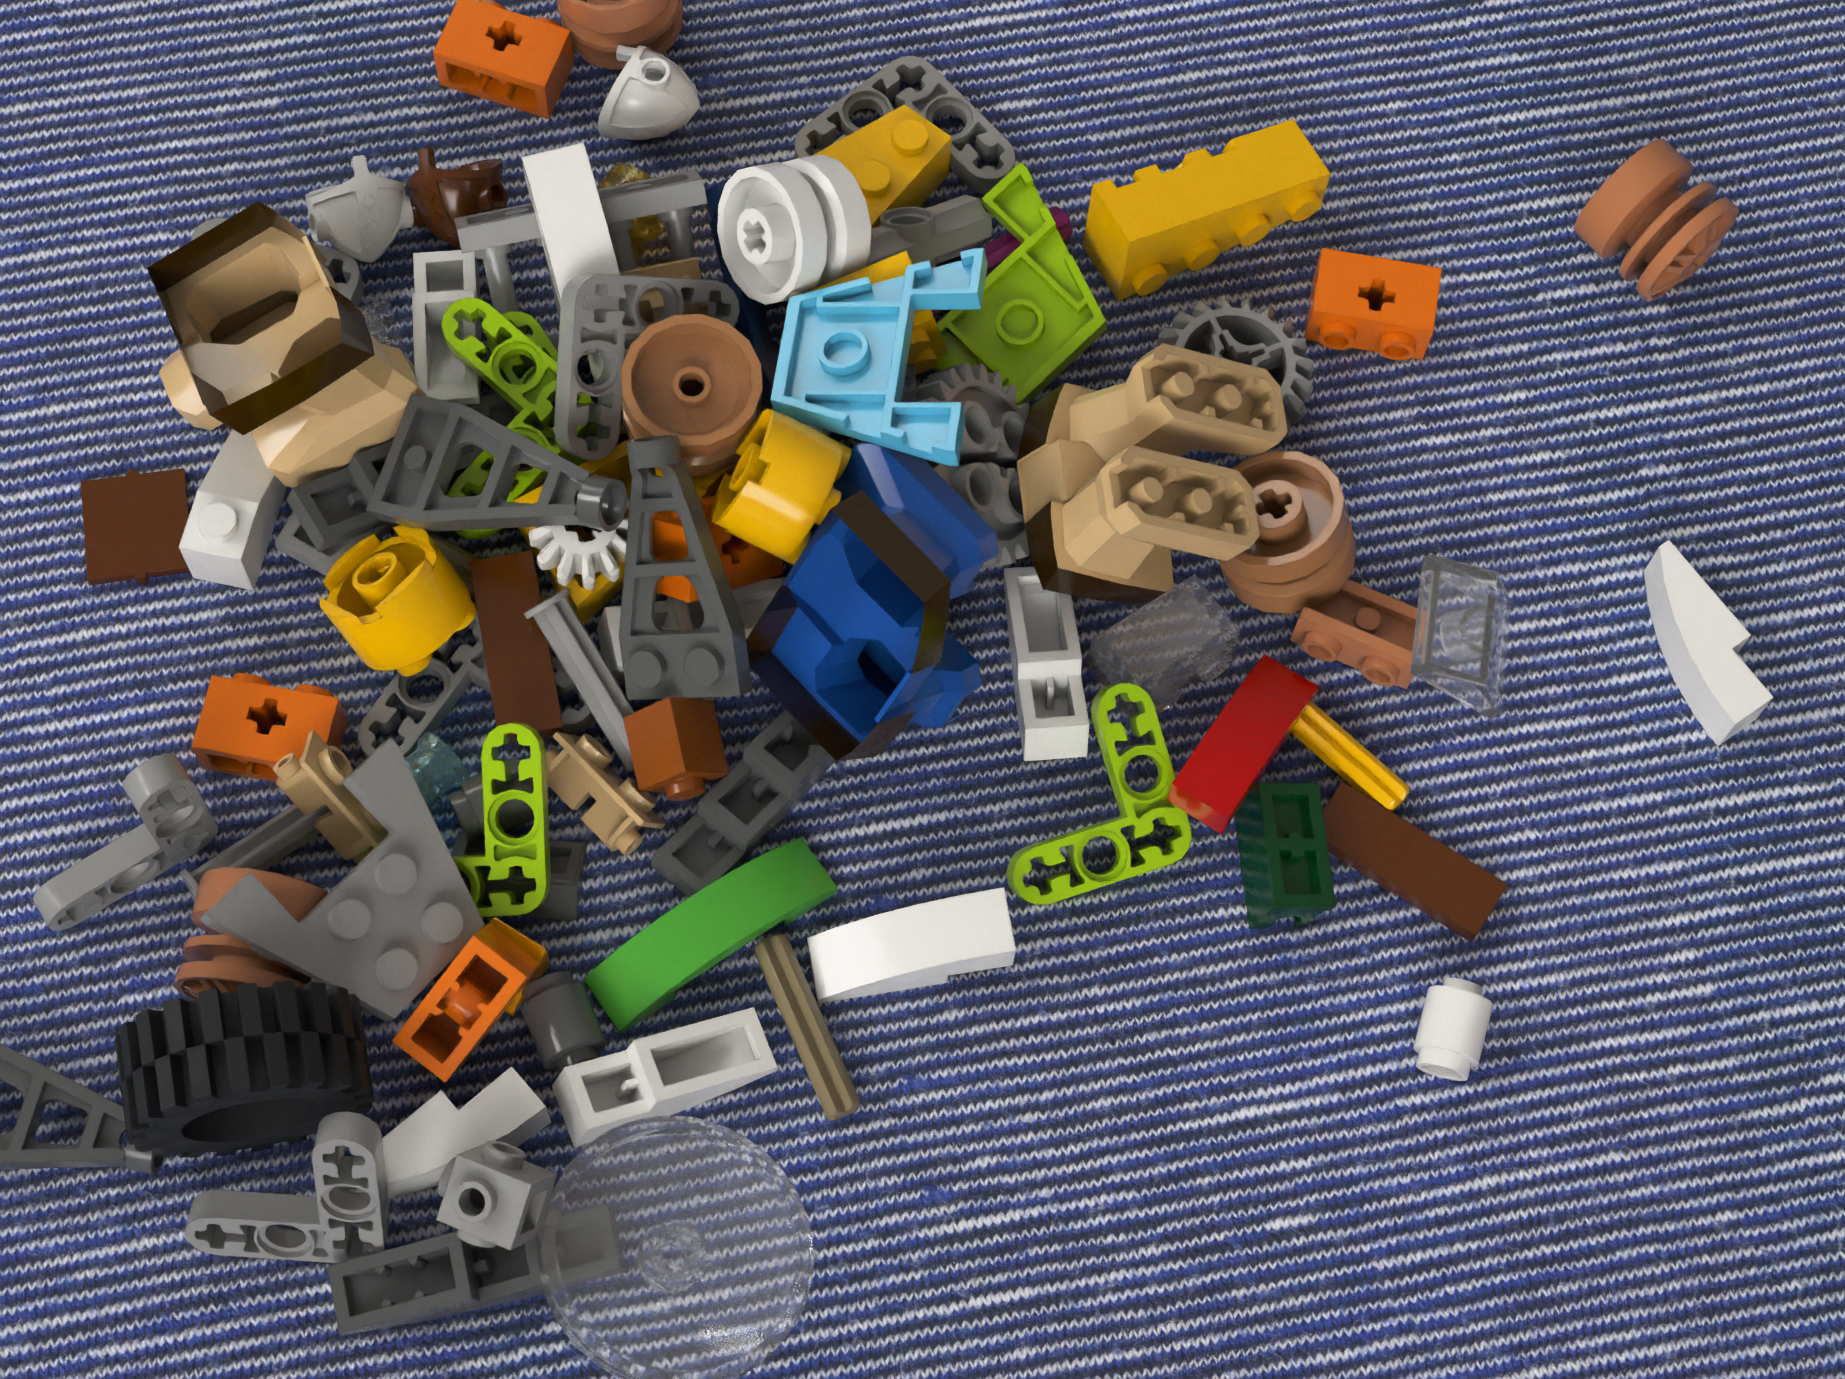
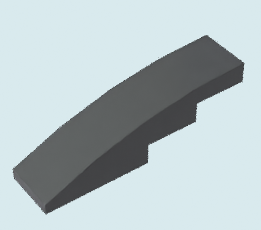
(336, 504)
(744, 806)
(430, 1282)

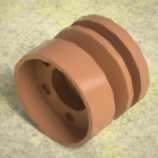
(604, 24)
(1645, 210)
(223, 959)

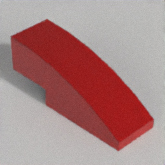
(1241, 743)

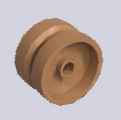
(692, 382)
(1303, 539)

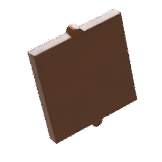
(135, 526)

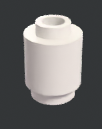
(1452, 1029)

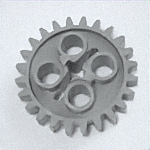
(989, 442)

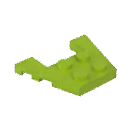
(1033, 304)

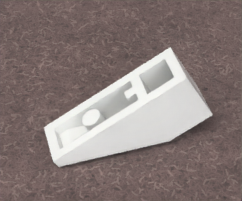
(232, 516)

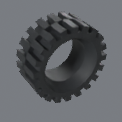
(242, 1068)

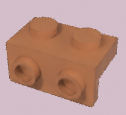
(1363, 632)

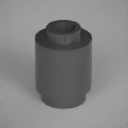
(469, 809)
(561, 1021)

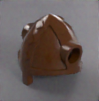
(453, 193)

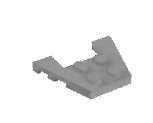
(387, 920)

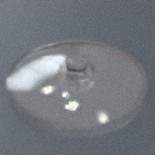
(675, 1251)

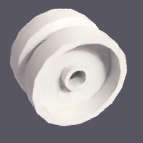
(792, 227)

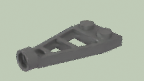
(426, 456)
(683, 661)
(101, 1136)

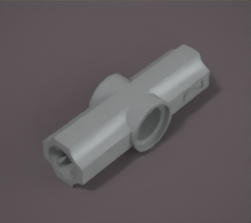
(932, 232)

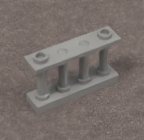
(667, 196)

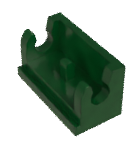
(1284, 854)

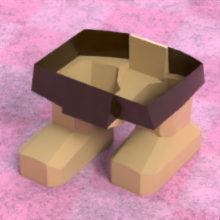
(276, 348)
(1109, 477)

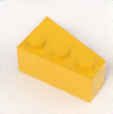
(895, 160)

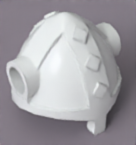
(647, 97)
(360, 213)

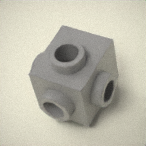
(494, 1196)

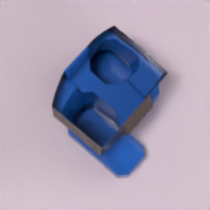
(863, 614)

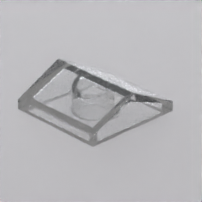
(1462, 632)

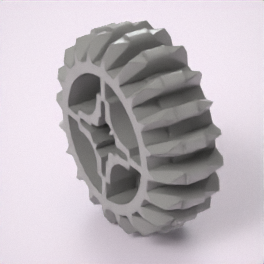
(1251, 340)

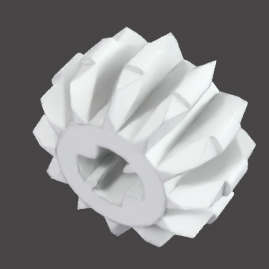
(563, 549)

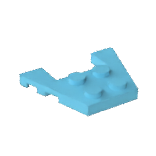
(849, 356)

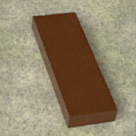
(514, 646)
(1409, 862)

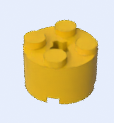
(780, 485)
(396, 600)

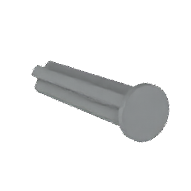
(586, 669)
(262, 846)

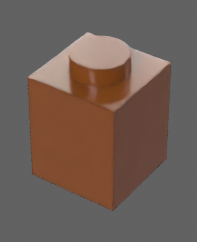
(676, 747)

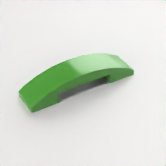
(706, 930)

